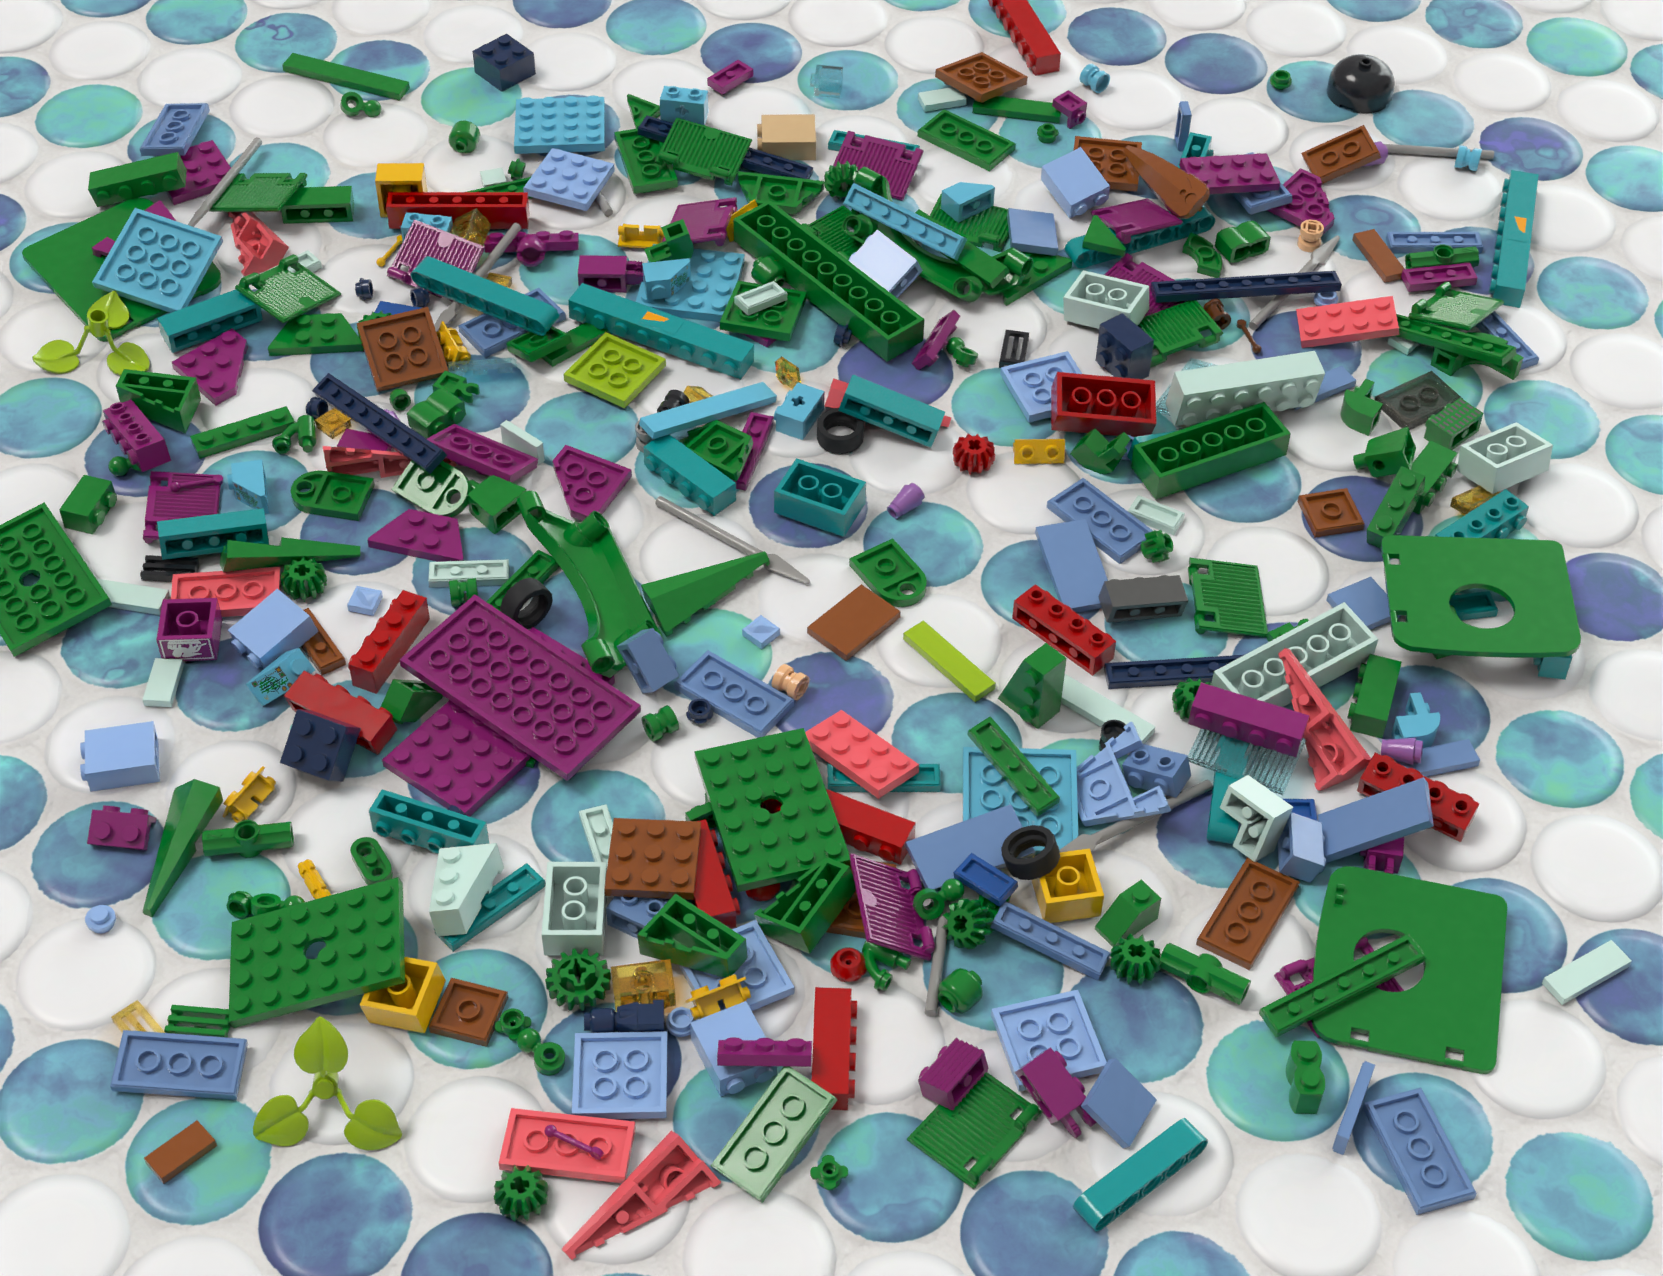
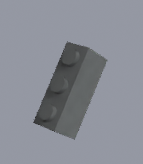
(1143, 598)

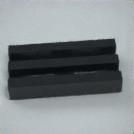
(1016, 334)
(155, 566)

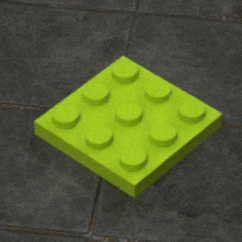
(614, 370)

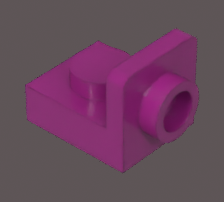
(1072, 107)

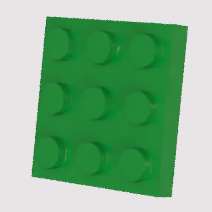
(773, 322)

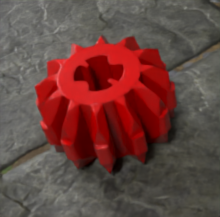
(973, 453)

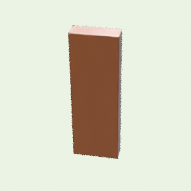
(1378, 255)
(322, 649)

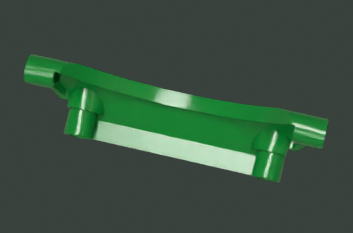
(935, 269)
(598, 575)

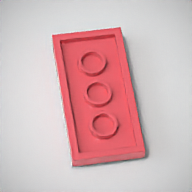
(1347, 322)
(235, 590)
(861, 754)
(528, 1145)

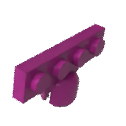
(532, 247)

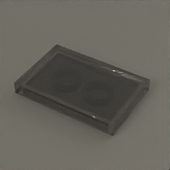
(1417, 400)

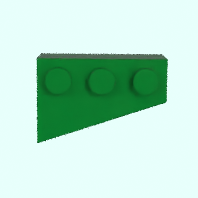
(161, 396)
(810, 906)

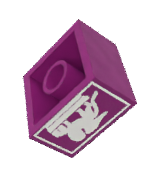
(189, 629)

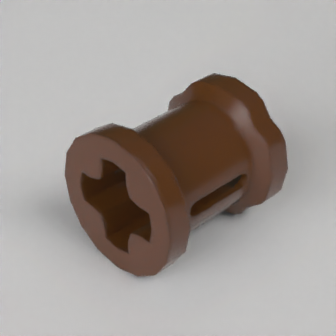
(1217, 313)

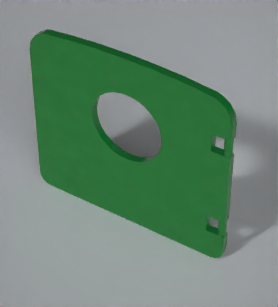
(69, 265)
(1521, 570)
(1461, 983)

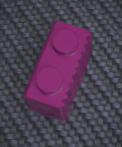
(953, 1073)

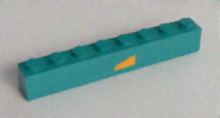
(1514, 238)
(661, 331)

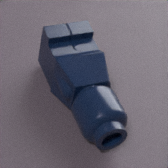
(628, 1018)

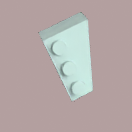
(460, 885)

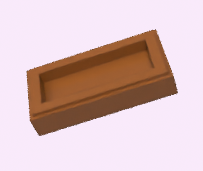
(180, 1152)

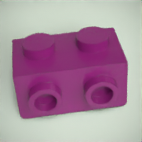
(120, 829)

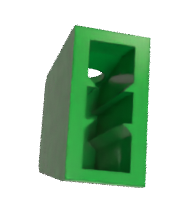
(1387, 453)
(494, 502)

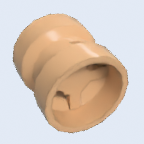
(1310, 235)
(793, 683)

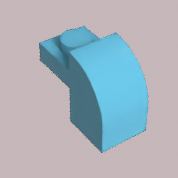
(1417, 722)

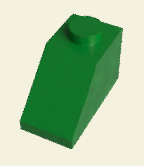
(409, 700)
(1129, 913)

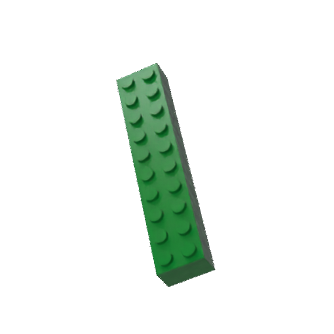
(830, 281)

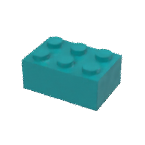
(820, 497)

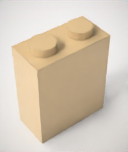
(788, 136)

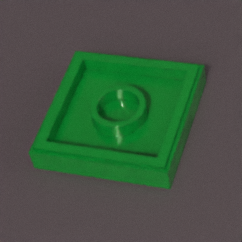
(533, 346)

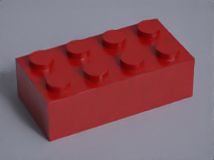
(1103, 404)

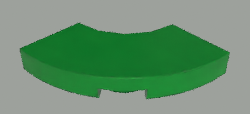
(1206, 257)

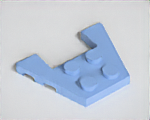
(1103, 790)

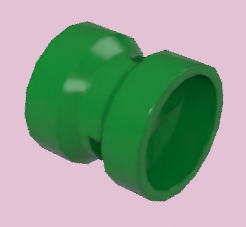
(457, 591)
(660, 723)

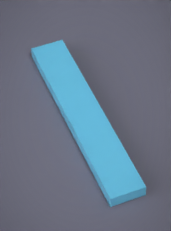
(905, 221)
(707, 410)

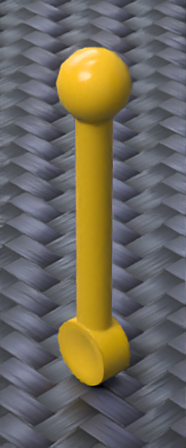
(381, 261)

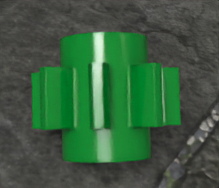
(1157, 546)

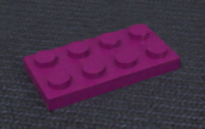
(1233, 172)
(483, 453)

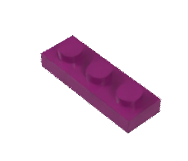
(1431, 277)
(936, 340)
(764, 1052)

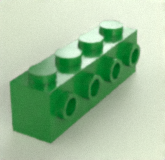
(137, 179)

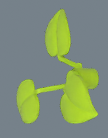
(104, 314)
(325, 1053)

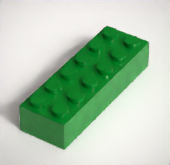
(1210, 450)

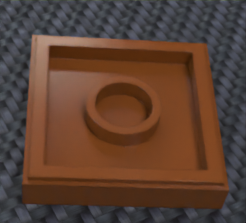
(1330, 512)
(468, 1012)

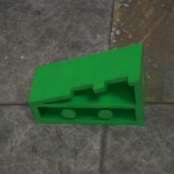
(1037, 686)
(692, 939)

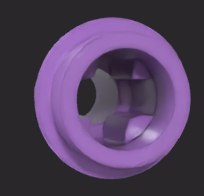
(906, 500)
(1404, 750)

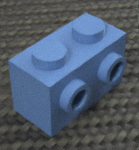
(648, 660)
(1155, 766)
(1301, 848)
(632, 913)

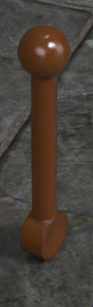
(1241, 324)

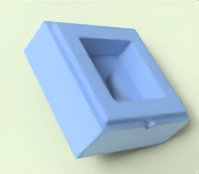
(365, 600)
(761, 632)

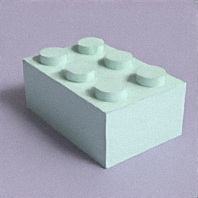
(1101, 297)
(1504, 458)
(574, 908)

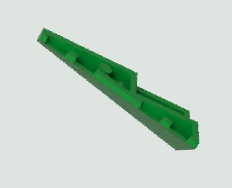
(248, 555)
(682, 595)
(187, 817)

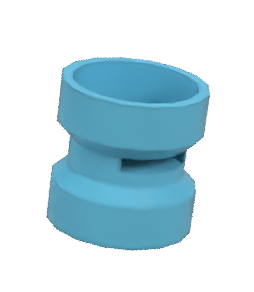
(1094, 78)
(1469, 158)

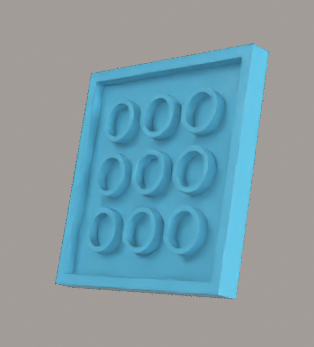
(559, 124)
(157, 261)
(708, 291)
(987, 790)

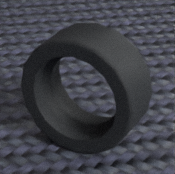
(839, 444)
(519, 595)
(1035, 866)

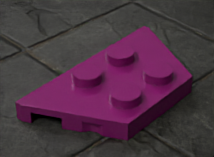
(420, 536)

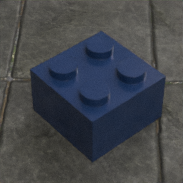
(504, 62)
(1124, 348)
(320, 745)

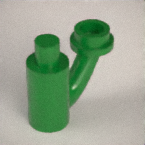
(306, 435)
(886, 956)

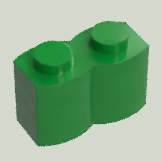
(1242, 241)
(436, 413)
(1305, 1077)

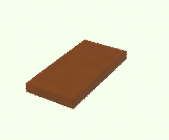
(1248, 913)

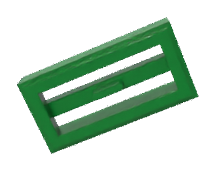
(200, 1018)

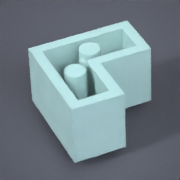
(1261, 816)

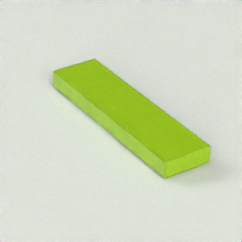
(949, 661)

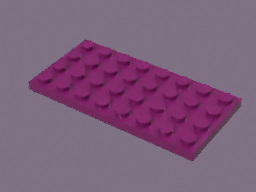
(520, 687)
(460, 757)

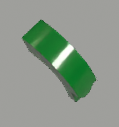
(1450, 362)

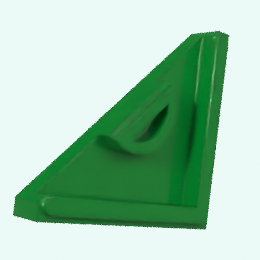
(640, 108)
(1102, 239)

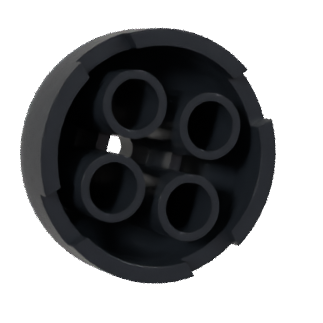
(1361, 84)

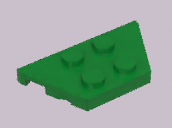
(785, 192)
(1043, 270)
(315, 336)
(720, 446)

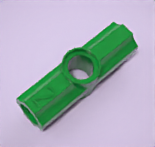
(1442, 255)
(247, 838)
(1204, 973)

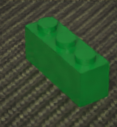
(319, 205)
(1436, 465)
(1396, 506)
(1374, 695)

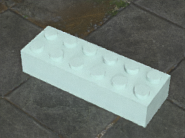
(1226, 388)
(1323, 646)

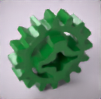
(593, 977)

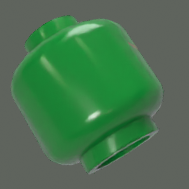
(464, 137)
(768, 270)
(960, 990)

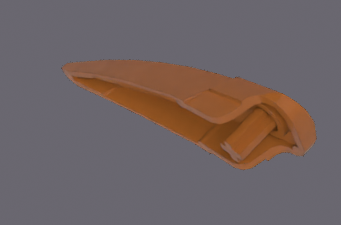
(1176, 189)

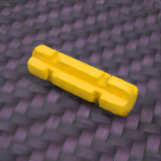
(313, 879)

